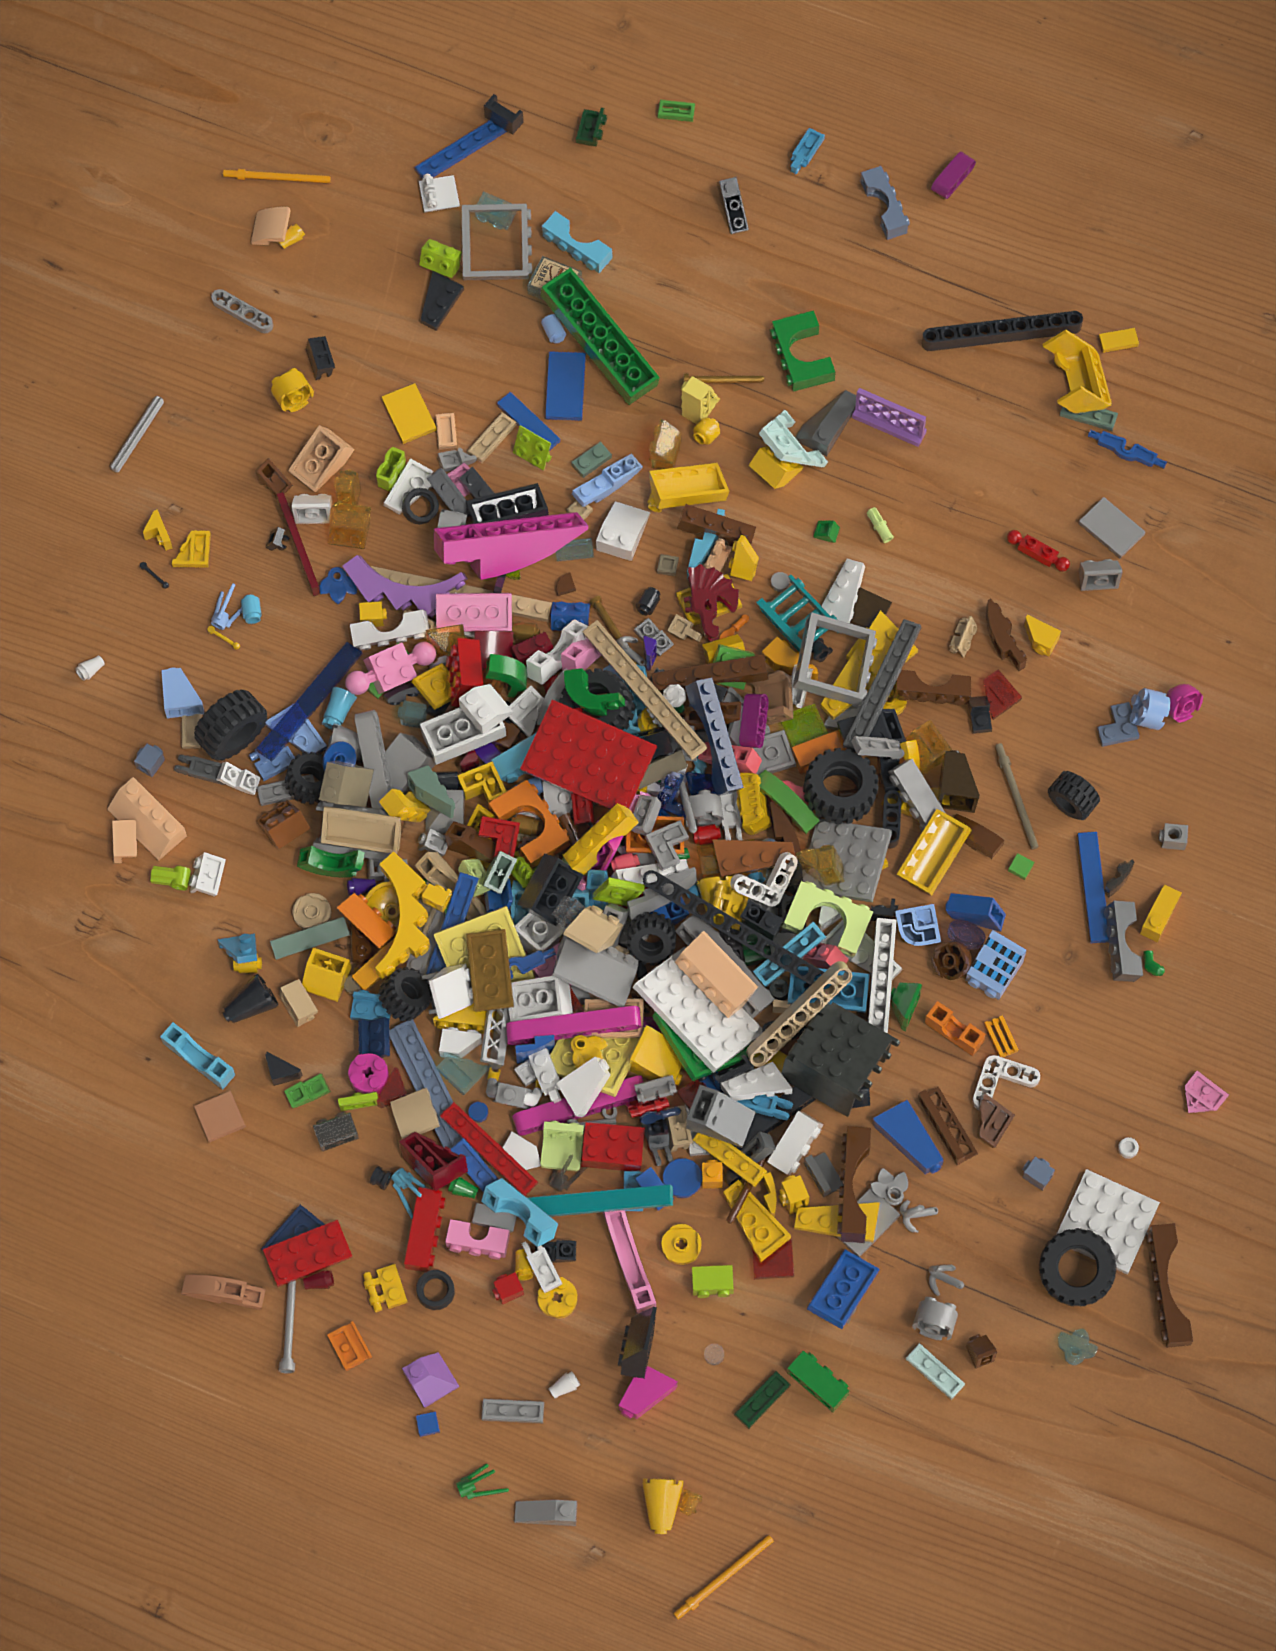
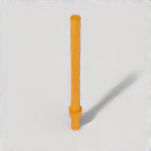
(241, 174)
(692, 1602)

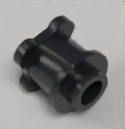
(820, 650)

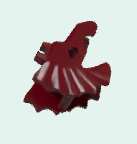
(708, 588)

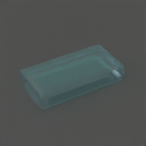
(576, 550)

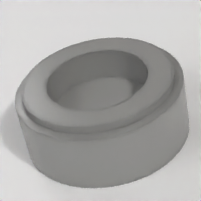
(780, 581)

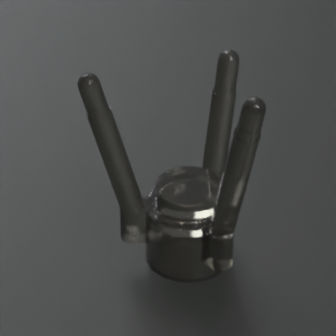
(558, 1179)

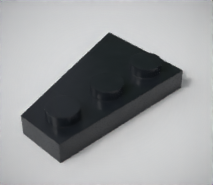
(439, 300)

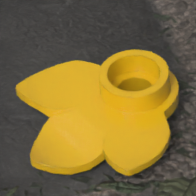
(591, 1049)

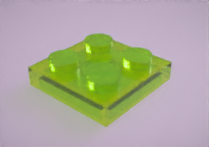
(804, 725)

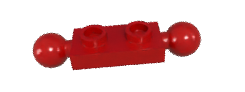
(1038, 550)

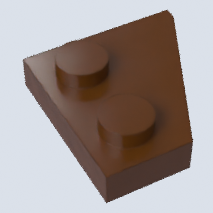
(992, 1120)

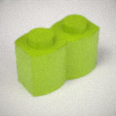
(392, 468)

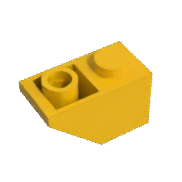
(744, 561)

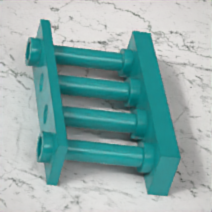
(779, 621)

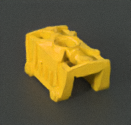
(752, 805)

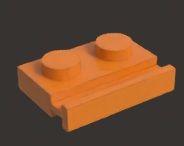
(349, 1346)

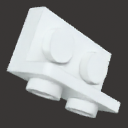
(207, 874)

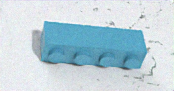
(510, 762)
(799, 945)

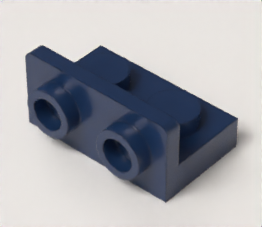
(374, 1037)

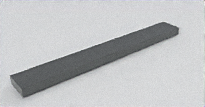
(883, 682)

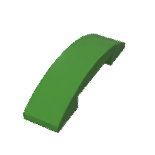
(788, 801)

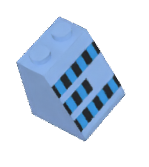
(995, 965)

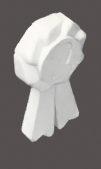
(674, 695)

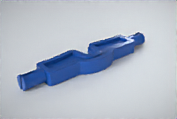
(1137, 452)
(530, 961)

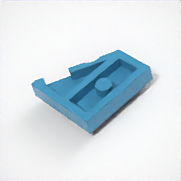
(241, 948)

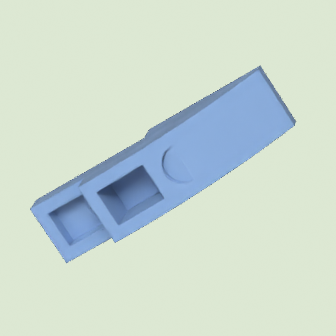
(609, 481)

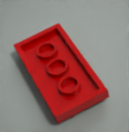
(307, 1253)

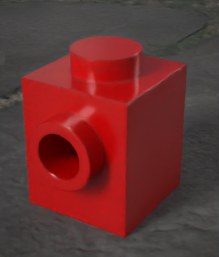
(507, 1288)

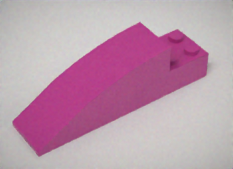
(506, 544)

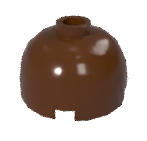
(952, 960)

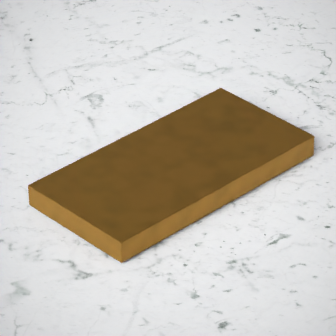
(490, 970)

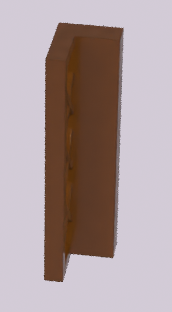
(943, 1127)

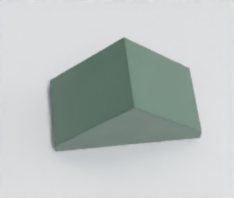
(499, 872)

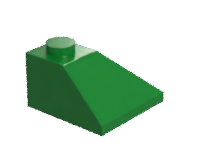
(904, 1002)

